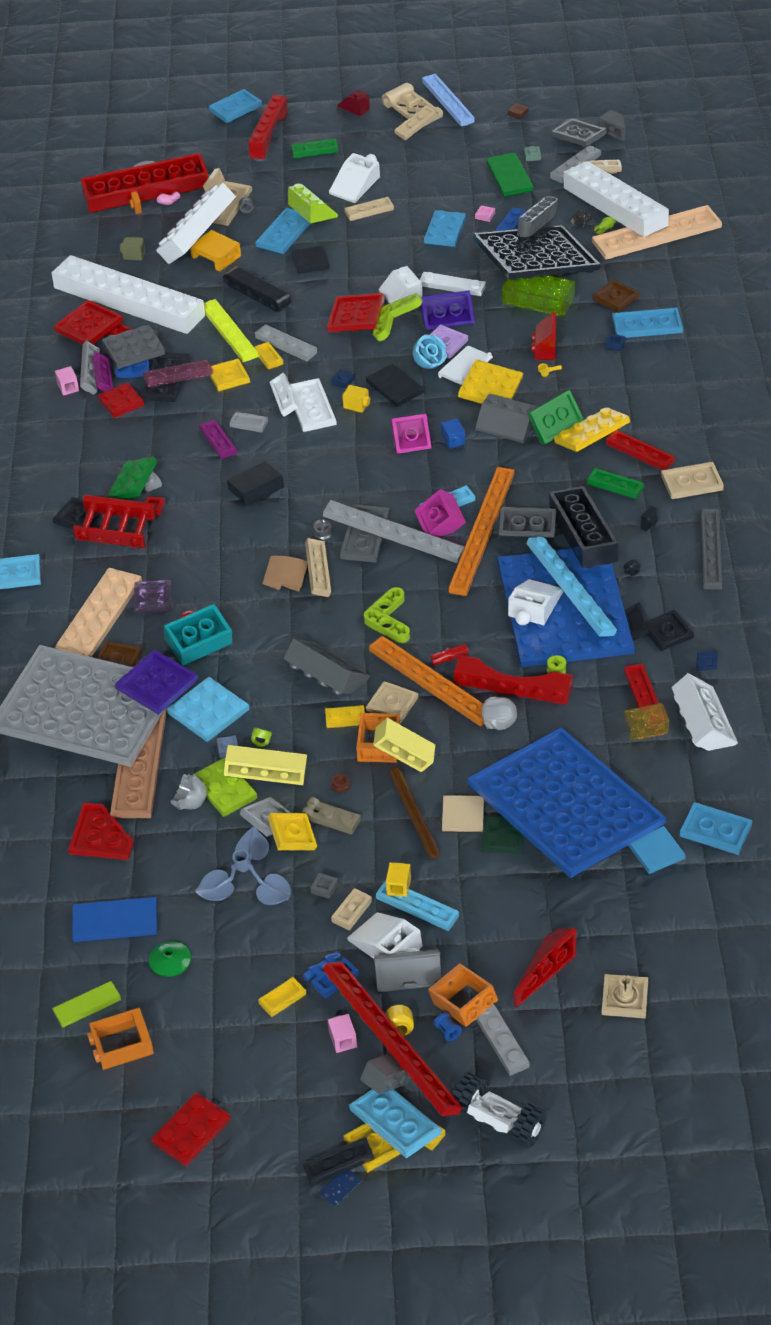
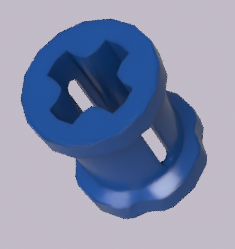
(447, 1026)

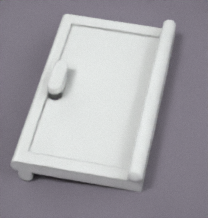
(460, 366)

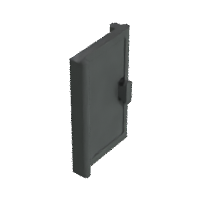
(407, 967)

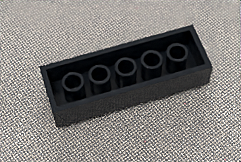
(584, 527)

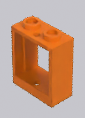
(366, 751)
(460, 977)
(114, 1025)

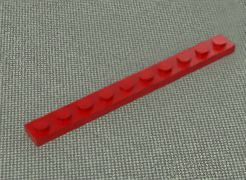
(392, 1039)

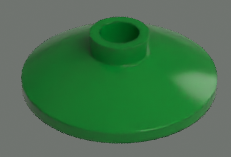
(169, 965)

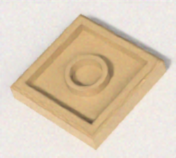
(392, 700)
(463, 813)

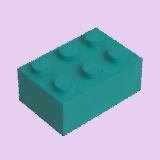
(198, 634)

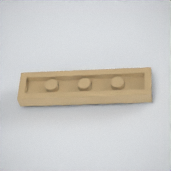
(318, 567)

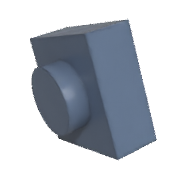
(223, 743)

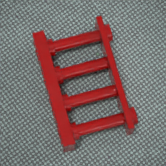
(116, 507)

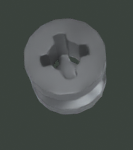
(322, 530)

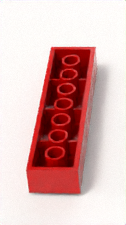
(149, 181)

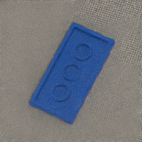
(114, 919)

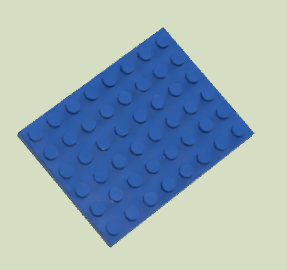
(566, 629)
(566, 802)

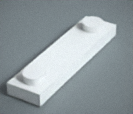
(452, 283)

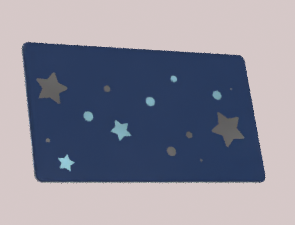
(340, 1187)

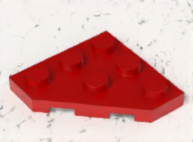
(99, 835)

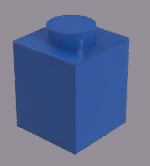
(453, 433)

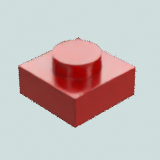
(158, 502)

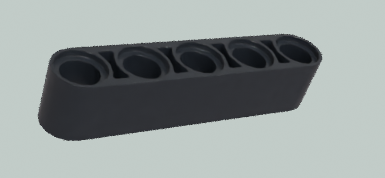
(257, 289)

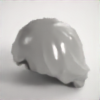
(498, 713)
(190, 794)

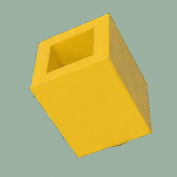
(356, 398)
(398, 879)

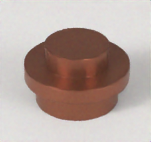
(340, 783)

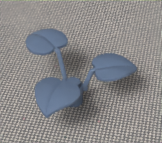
(252, 846)

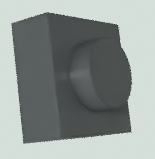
(324, 885)

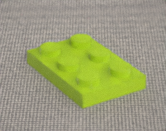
(223, 791)

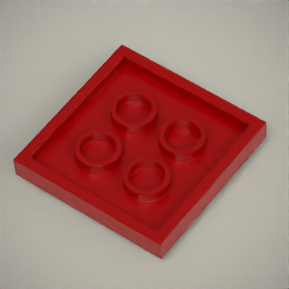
(355, 312)
(88, 323)

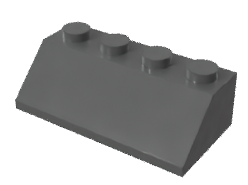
(325, 667)

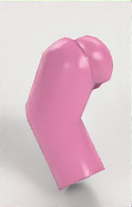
(168, 199)

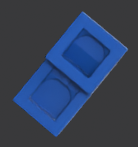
(134, 370)

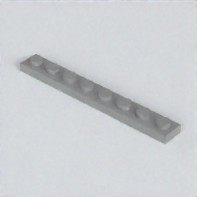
(393, 531)

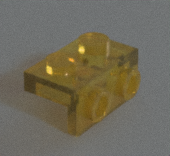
(647, 721)

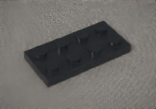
(169, 391)

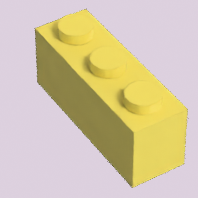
(404, 745)

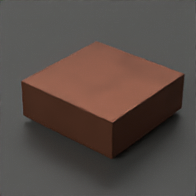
(518, 111)

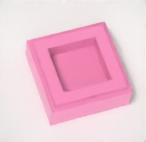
(485, 213)

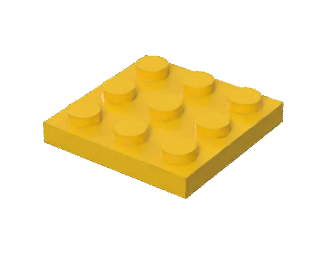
(489, 379)

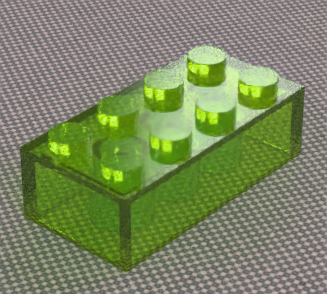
(540, 294)

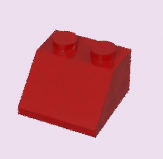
(545, 339)

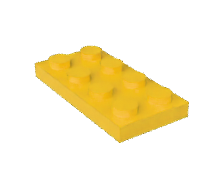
(591, 429)

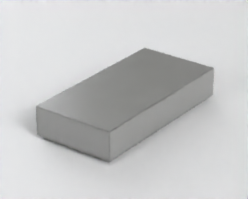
(248, 422)

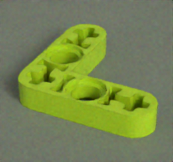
(393, 310)
(398, 631)

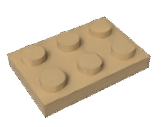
(692, 480)

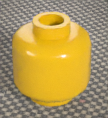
(402, 1018)

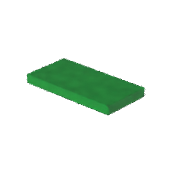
(509, 174)

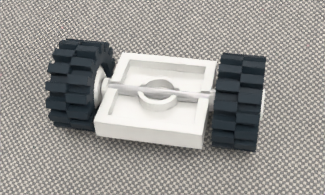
(498, 1112)

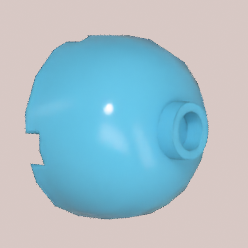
(429, 352)

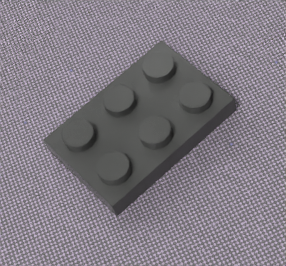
(579, 132)

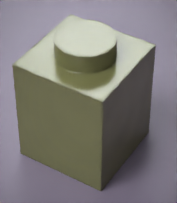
(132, 248)

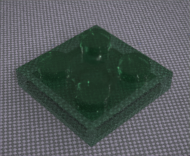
(500, 836)

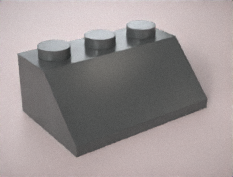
(505, 418)
(527, 522)

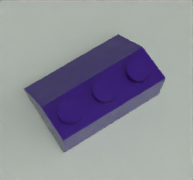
(447, 310)

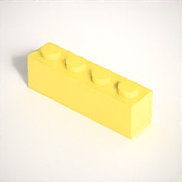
(265, 765)

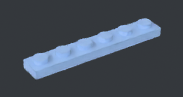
(448, 100)

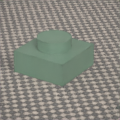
(532, 153)

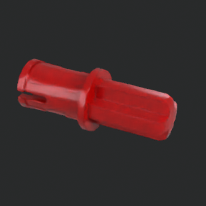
(449, 654)

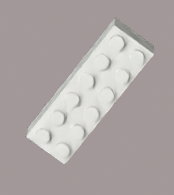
(195, 222)

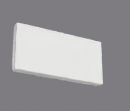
(313, 405)

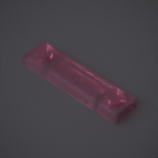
(177, 373)

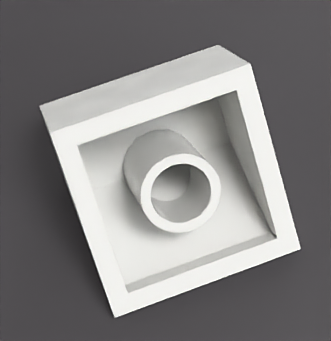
(400, 284)

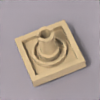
(625, 996)

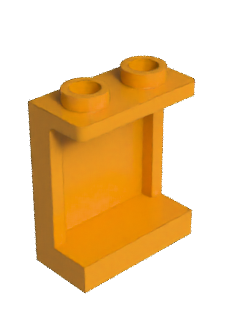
(216, 248)

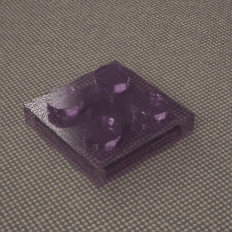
(152, 596)

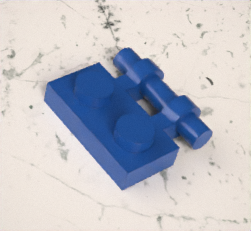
(321, 981)

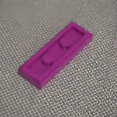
(102, 372)
(218, 439)

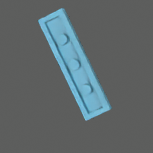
(421, 907)

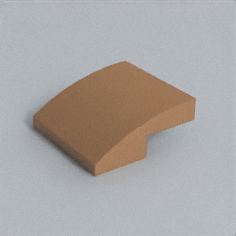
(285, 572)

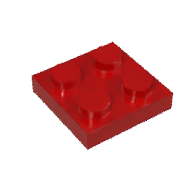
(121, 400)

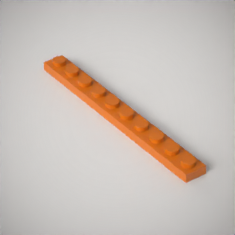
(481, 531)

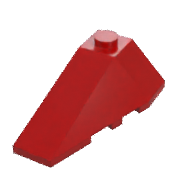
(550, 958)

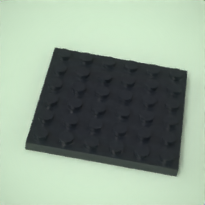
(545, 253)

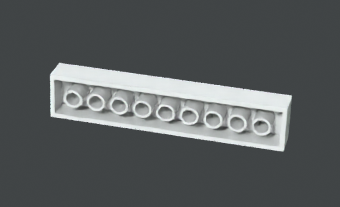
(128, 294)

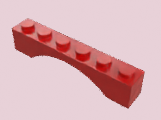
(262, 134)
(550, 687)

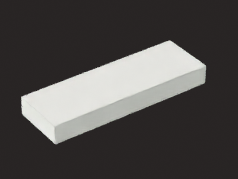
(283, 394)

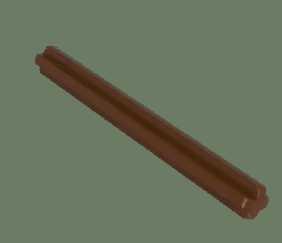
(414, 813)

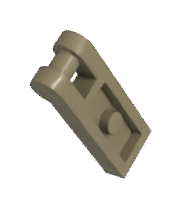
(331, 816)

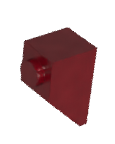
(356, 103)

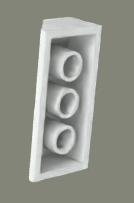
(703, 713)

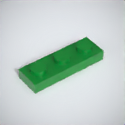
(314, 148)
(615, 483)

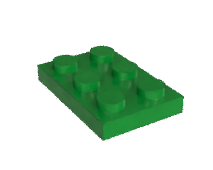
(555, 416)
(132, 478)

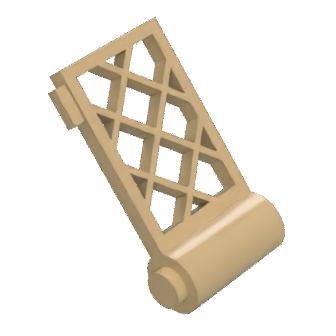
(392, 99)

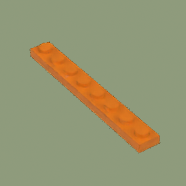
(428, 679)

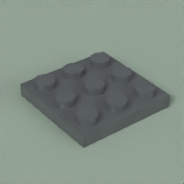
(133, 346)

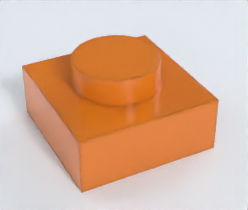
(135, 202)

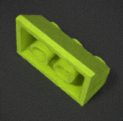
(308, 204)

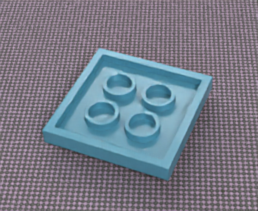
(208, 709)

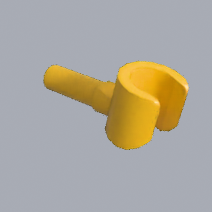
(544, 369)

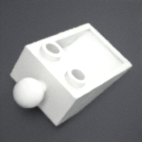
(355, 177)
(533, 602)
(386, 935)

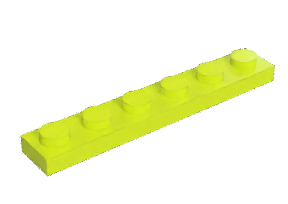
(229, 331)

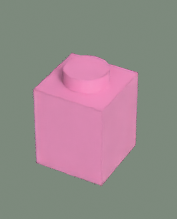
(67, 380)
(342, 1033)

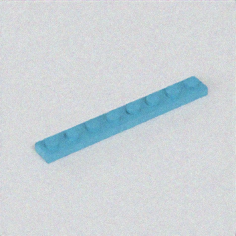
(571, 587)

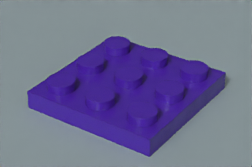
(156, 682)

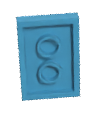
(235, 105)
(445, 228)
(716, 828)

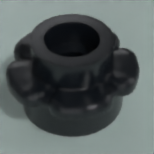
(632, 567)

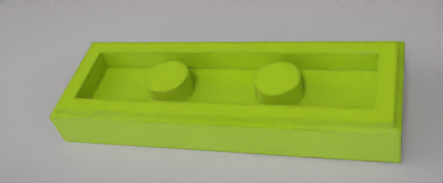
(86, 1004)

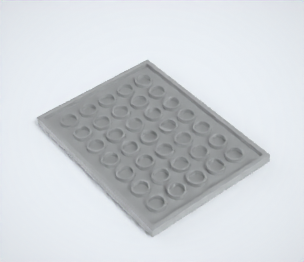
(75, 707)

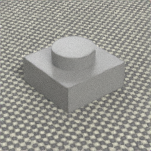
(152, 483)

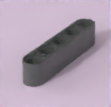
(537, 217)

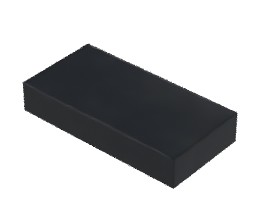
(636, 621)

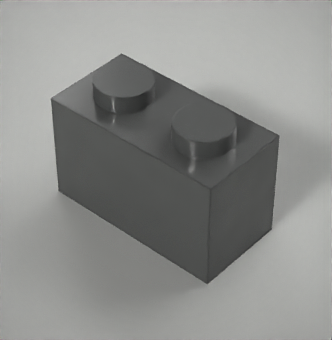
(384, 1074)

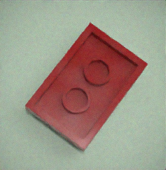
(191, 1129)

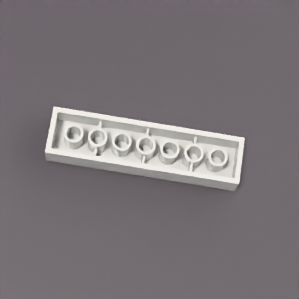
(616, 198)

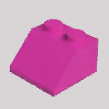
(410, 433)
(440, 514)

